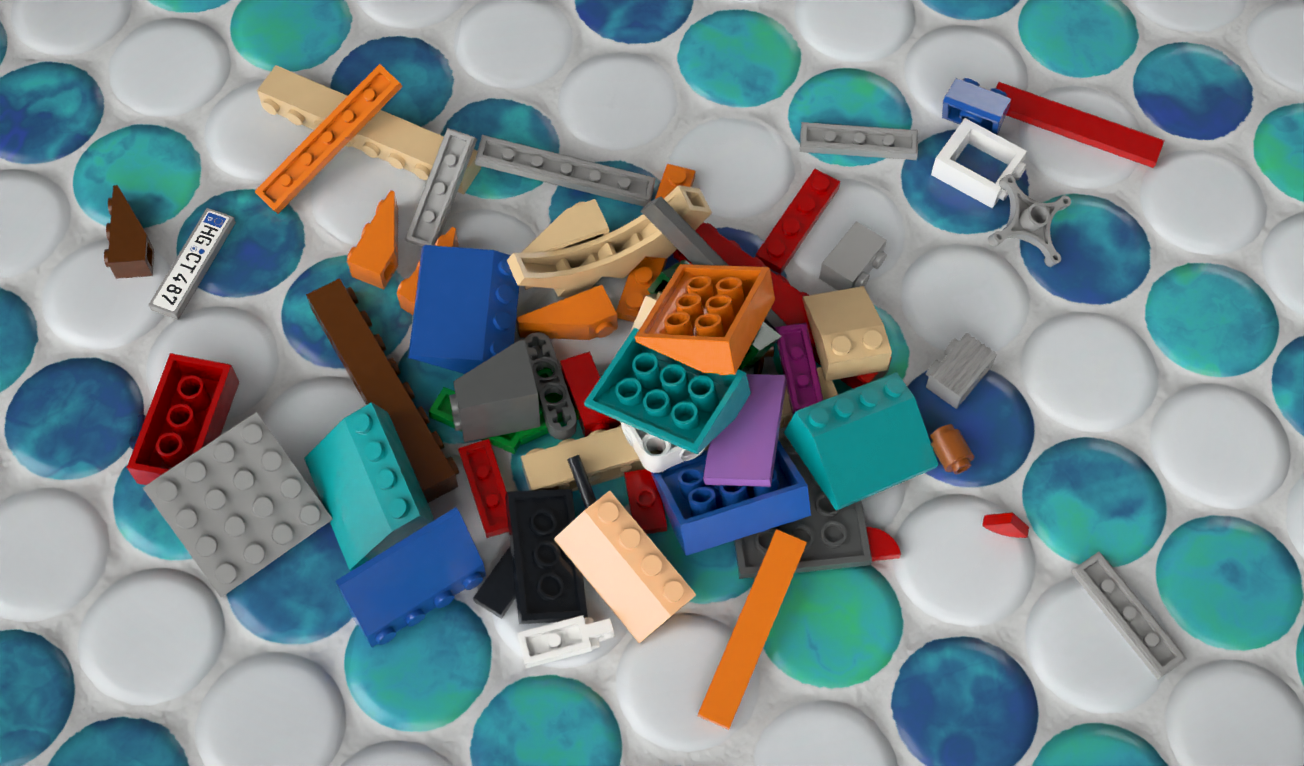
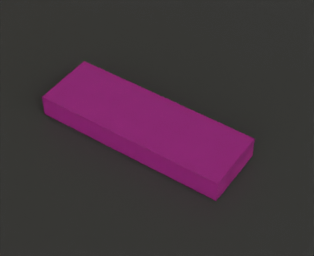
(799, 366)

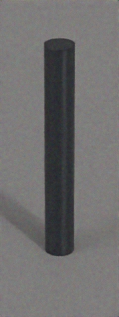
(582, 480)

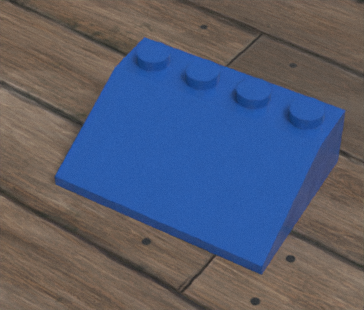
(463, 307)
(723, 513)
(412, 578)

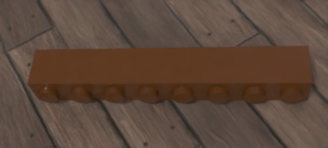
(379, 383)

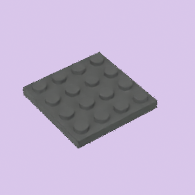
(832, 536)

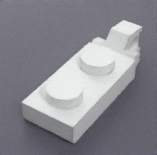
(563, 639)

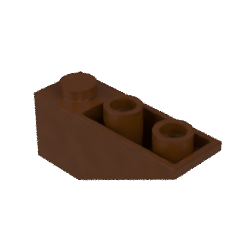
(129, 247)

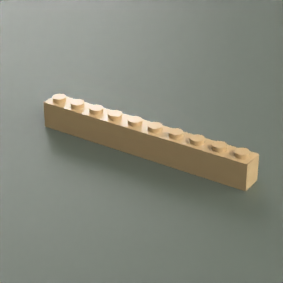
(606, 453)

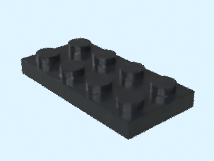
(544, 577)

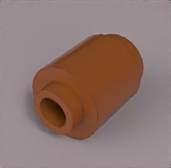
(951, 449)

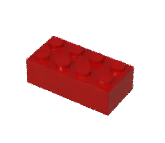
(183, 414)

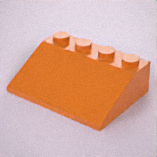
(709, 316)

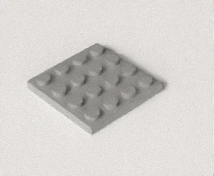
(237, 504)

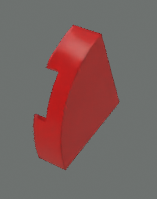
(1006, 524)
(882, 545)

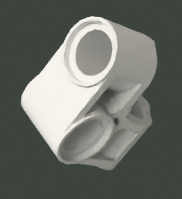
(645, 443)

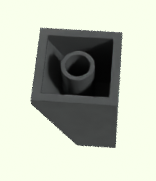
(497, 396)

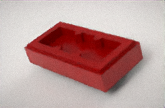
(645, 501)

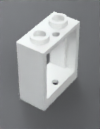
(968, 181)

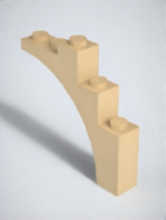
(611, 255)

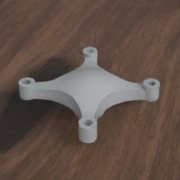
(1030, 220)

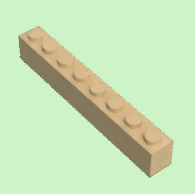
(382, 137)

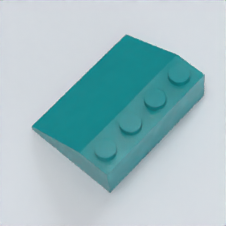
(668, 396)
(863, 440)
(367, 485)

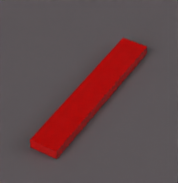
(1082, 126)

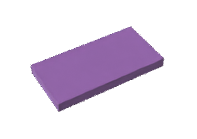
(748, 445)

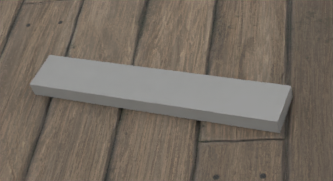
(564, 171)

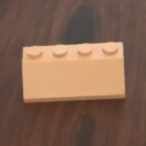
(624, 566)

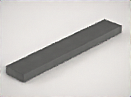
(690, 242)

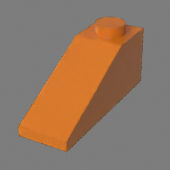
(575, 317)

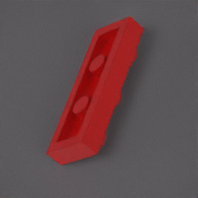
(486, 486)

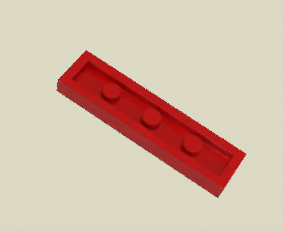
(797, 220)

